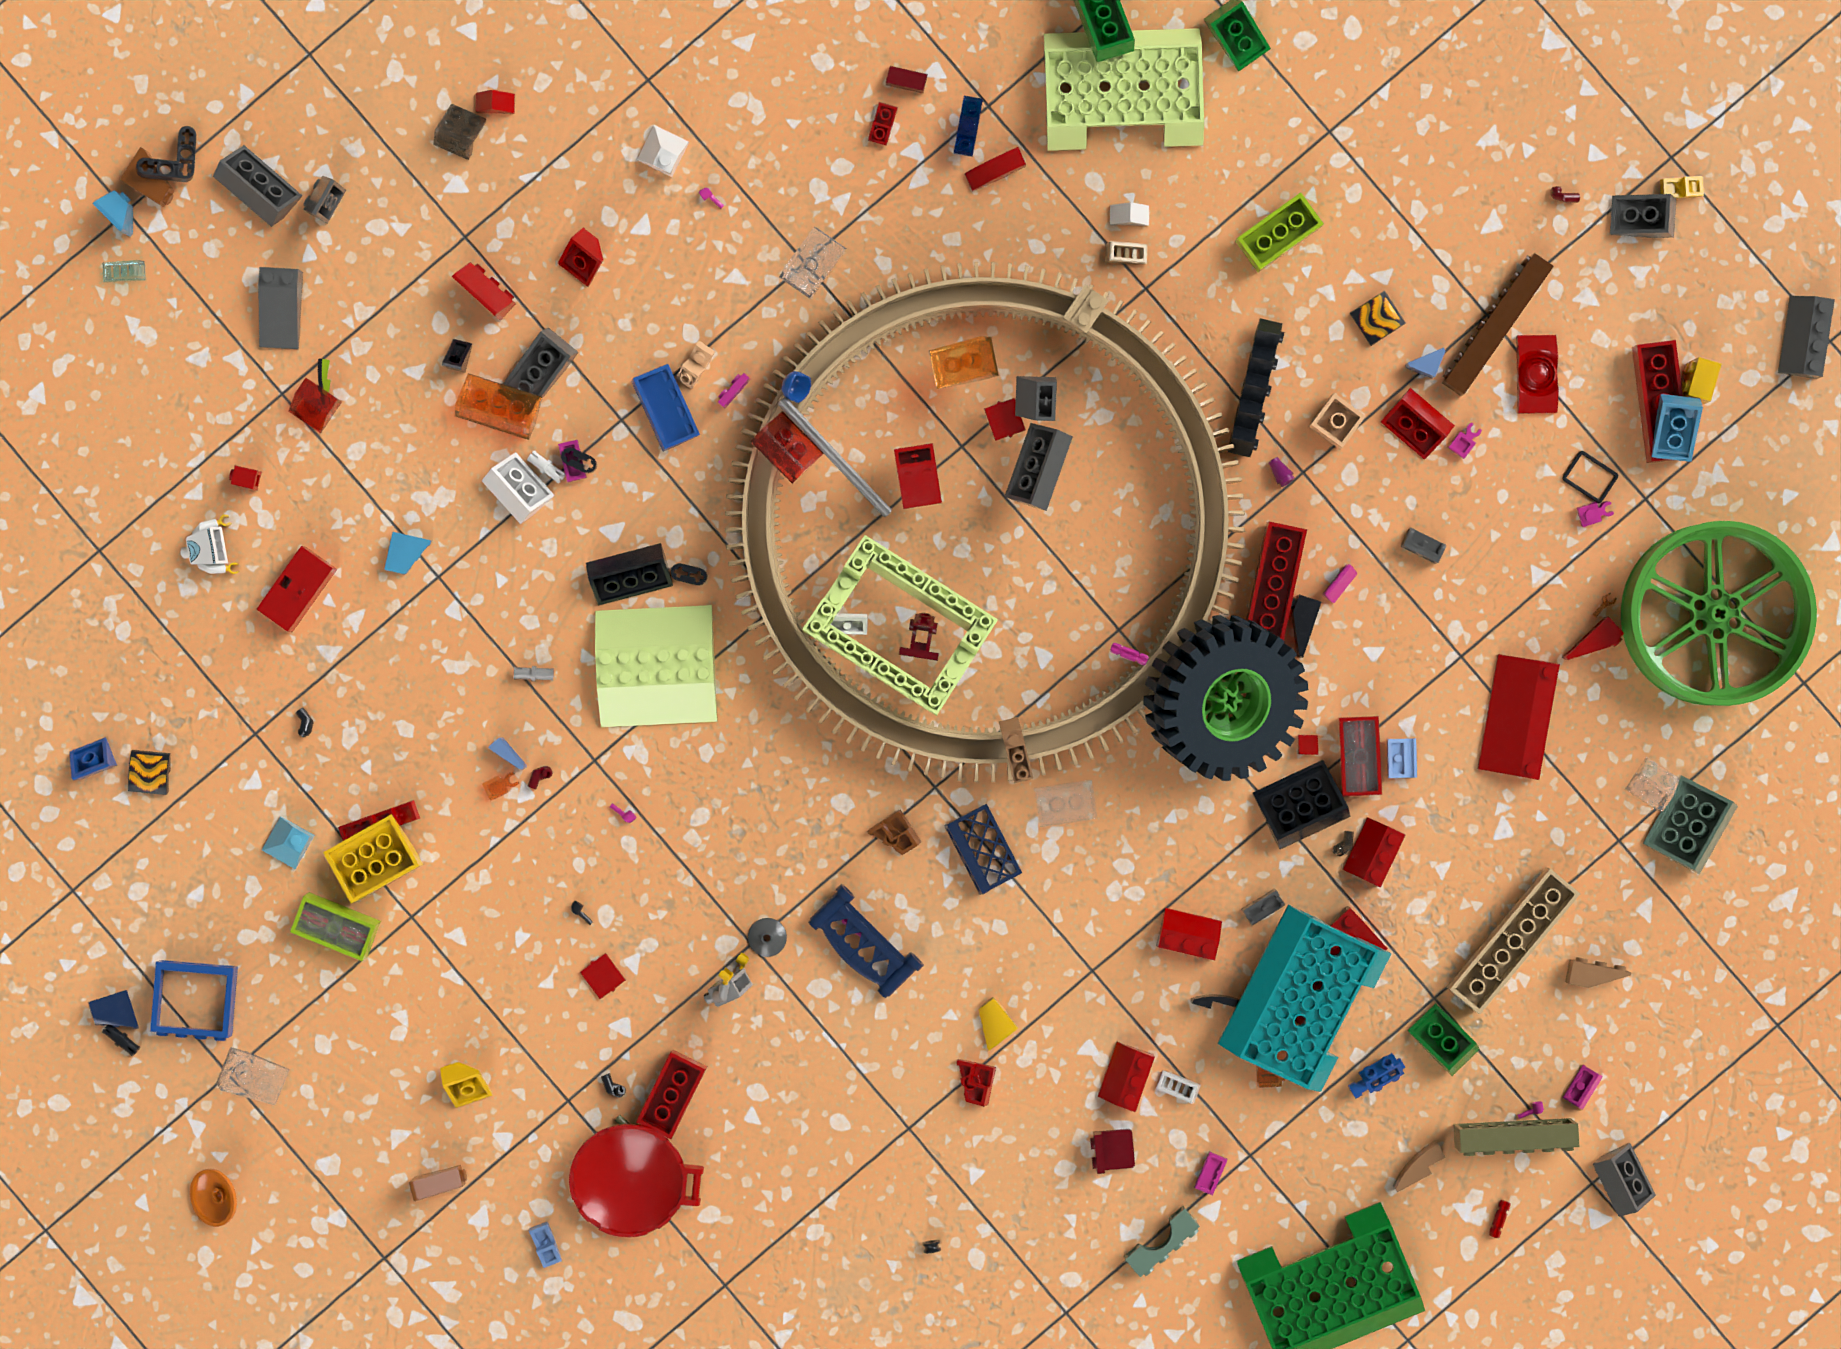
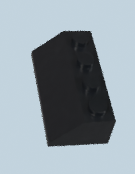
(629, 574)

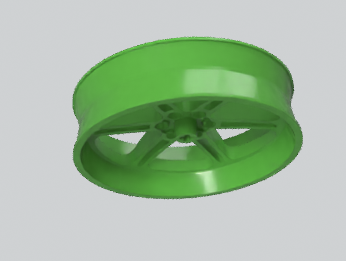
(1794, 646)

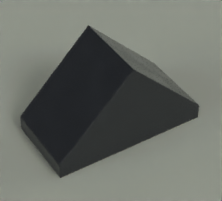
(457, 355)

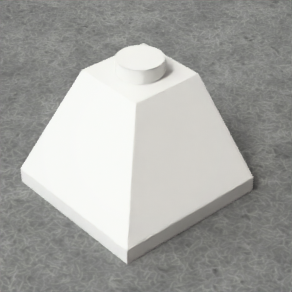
(663, 151)

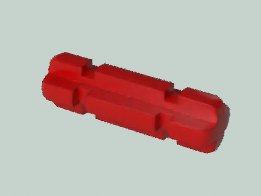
(1499, 1219)

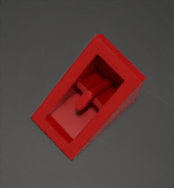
(495, 102)

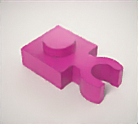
(1463, 442)
(1591, 513)

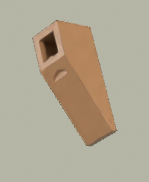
(1016, 749)
(1589, 975)

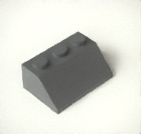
(1624, 1180)

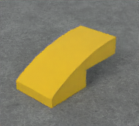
(1682, 187)

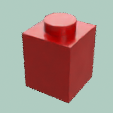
(245, 477)

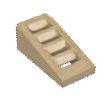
(1109, 255)

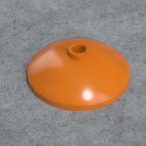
(213, 1197)

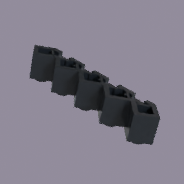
(1255, 387)

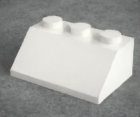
(517, 487)

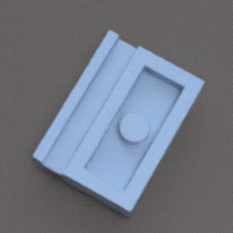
(1402, 758)

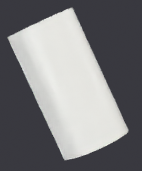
(851, 623)

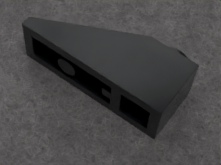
(1303, 618)

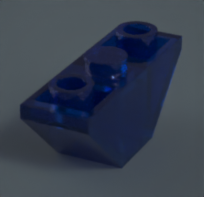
(968, 126)

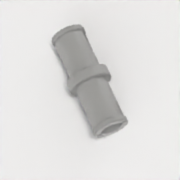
(534, 673)

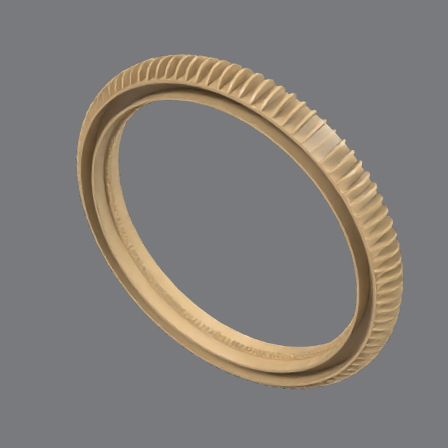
(967, 297)

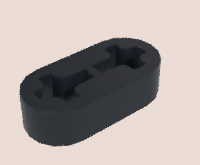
(581, 456)
(690, 569)

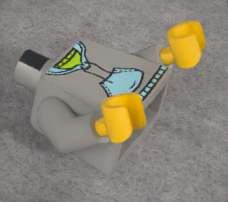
(731, 984)

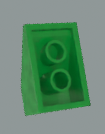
(1237, 33)
(1444, 1039)

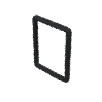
(1582, 490)

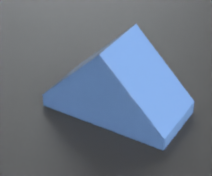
(1428, 364)

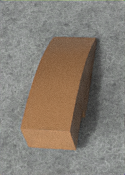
(1418, 1166)

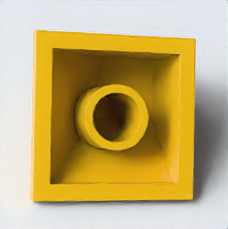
(464, 1084)

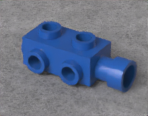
(1380, 1073)

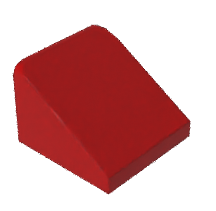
(1308, 744)

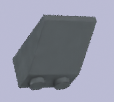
(324, 198)
(1643, 215)

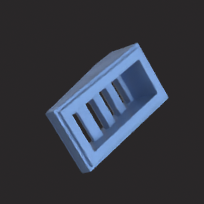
(505, 751)

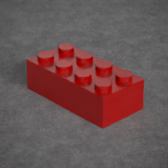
(671, 1094)

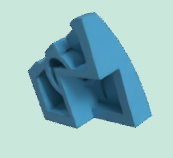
(404, 552)

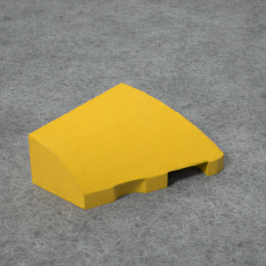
(995, 1023)

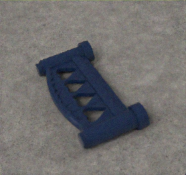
(840, 908)

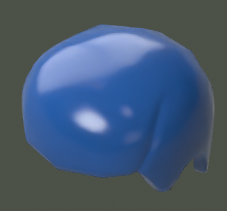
(796, 386)

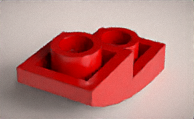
(883, 123)

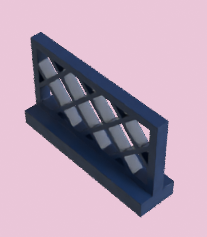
(967, 856)

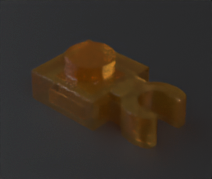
(497, 786)

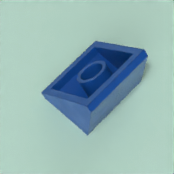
(91, 759)

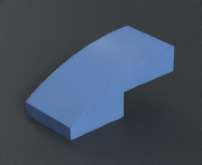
(545, 1244)

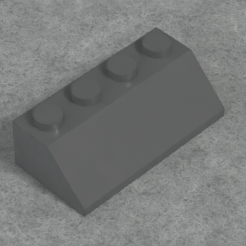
(256, 185)
(1806, 336)
(1038, 466)

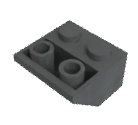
(1036, 398)

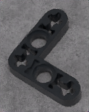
(175, 166)

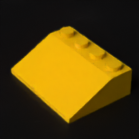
(372, 859)

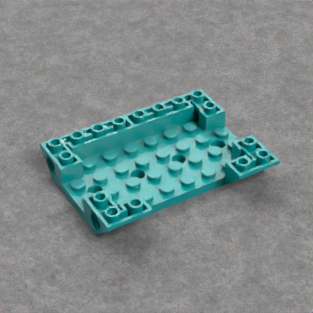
(1284, 990)

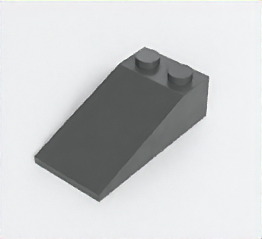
(279, 307)
(542, 364)

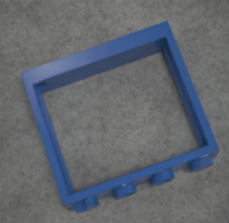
(182, 1032)

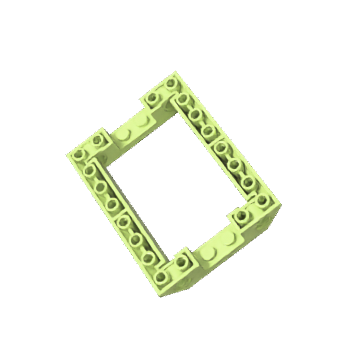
(920, 586)

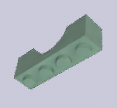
(1144, 1258)

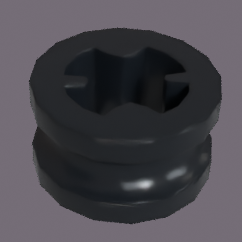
(931, 1246)

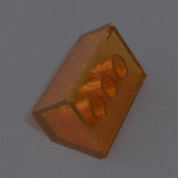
(498, 406)

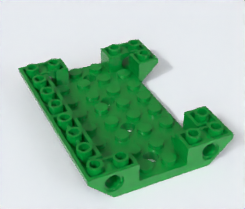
(1341, 1311)

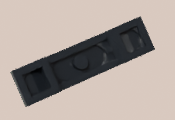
(1207, 1000)

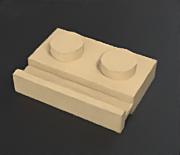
(1085, 309)

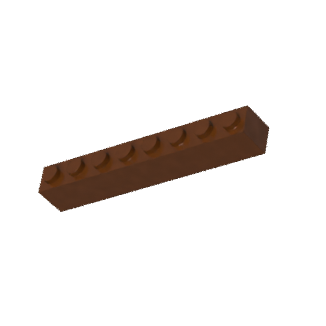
(1497, 324)

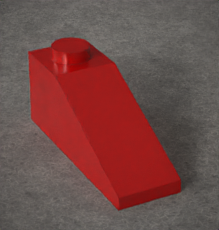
(1601, 636)

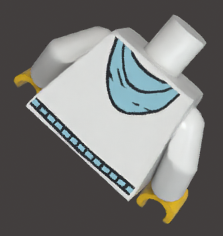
(208, 548)

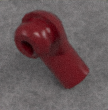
(1564, 197)
(539, 774)

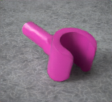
(706, 193)
(627, 817)
(1537, 1109)

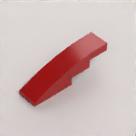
(403, 814)

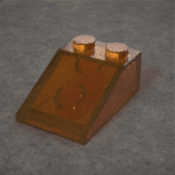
(964, 362)

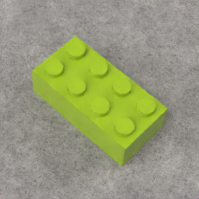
(1279, 232)

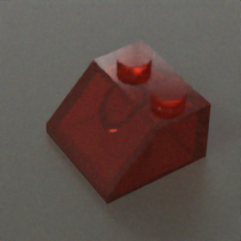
(314, 405)

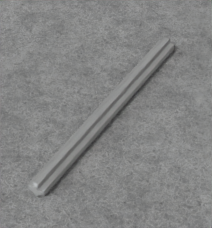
(834, 457)

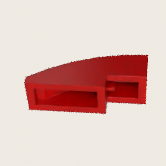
(995, 169)

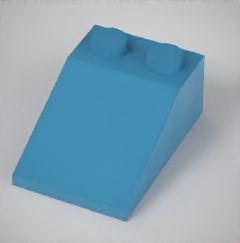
(1676, 427)

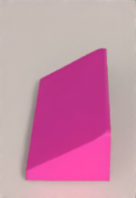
(1340, 583)
(1582, 1087)

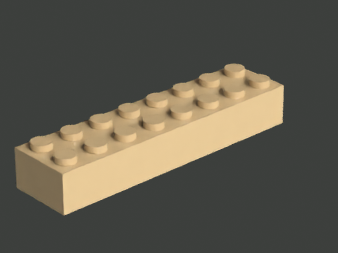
(1513, 940)

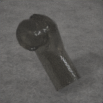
(1345, 845)

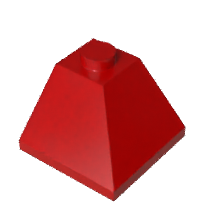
(582, 256)

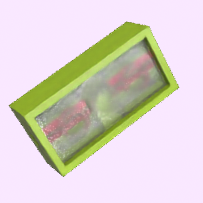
(335, 926)

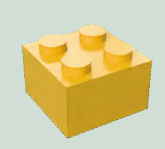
(1700, 379)

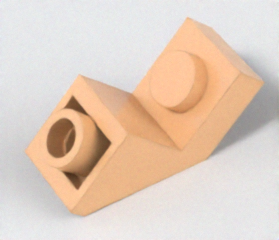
(695, 365)

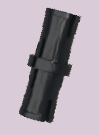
(121, 1039)

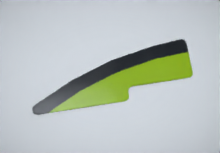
(323, 367)

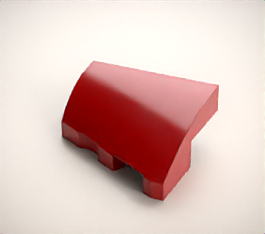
(977, 1081)

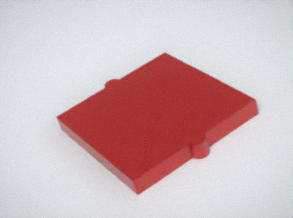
(1003, 419)
(602, 976)

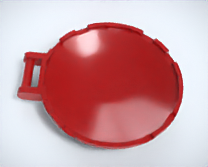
(631, 1180)

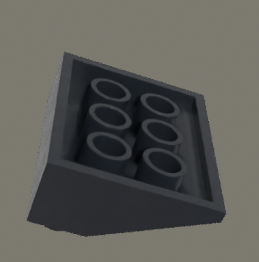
(1301, 804)

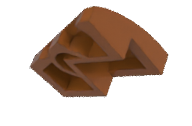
(896, 832)

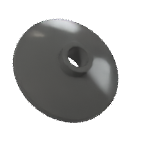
(774, 929)

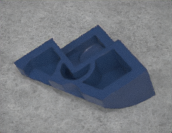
(113, 1010)

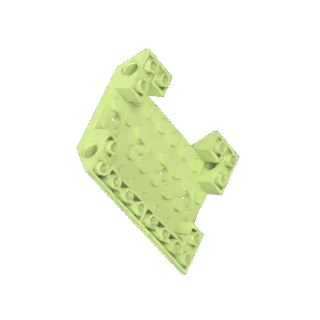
(1157, 57)

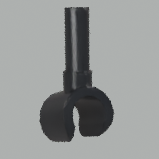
(576, 909)

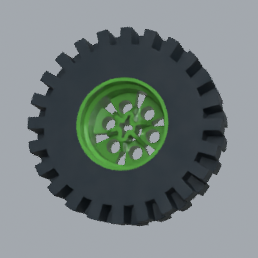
(1208, 665)

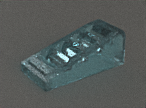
(136, 271)

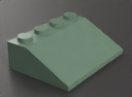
(1691, 825)

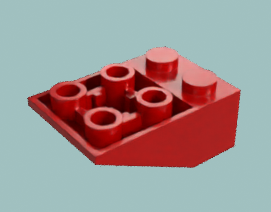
(918, 476)

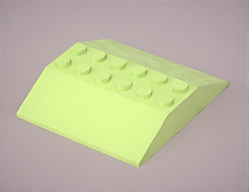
(655, 666)

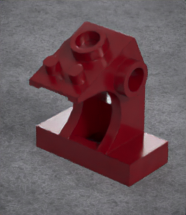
(921, 622)

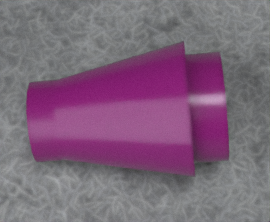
(1281, 472)

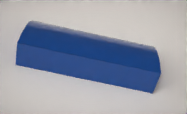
(665, 407)

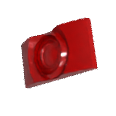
(1537, 374)

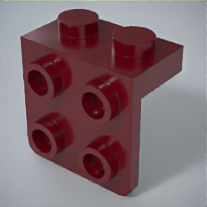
(1112, 1150)

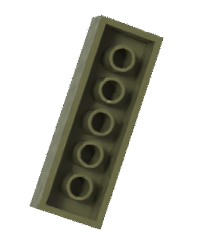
(1516, 1135)

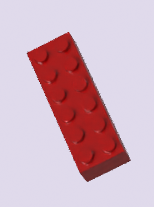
(1655, 374)
(1276, 577)

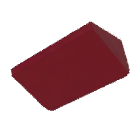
(906, 79)

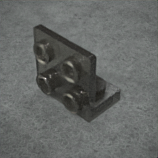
(458, 131)

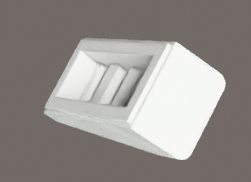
(1188, 1083)

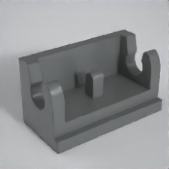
(1423, 546)
(1263, 907)

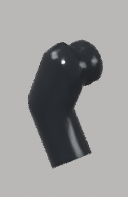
(306, 723)
(611, 1087)

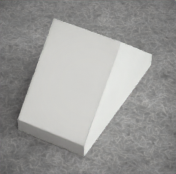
(1129, 214)

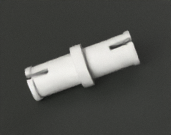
(546, 467)

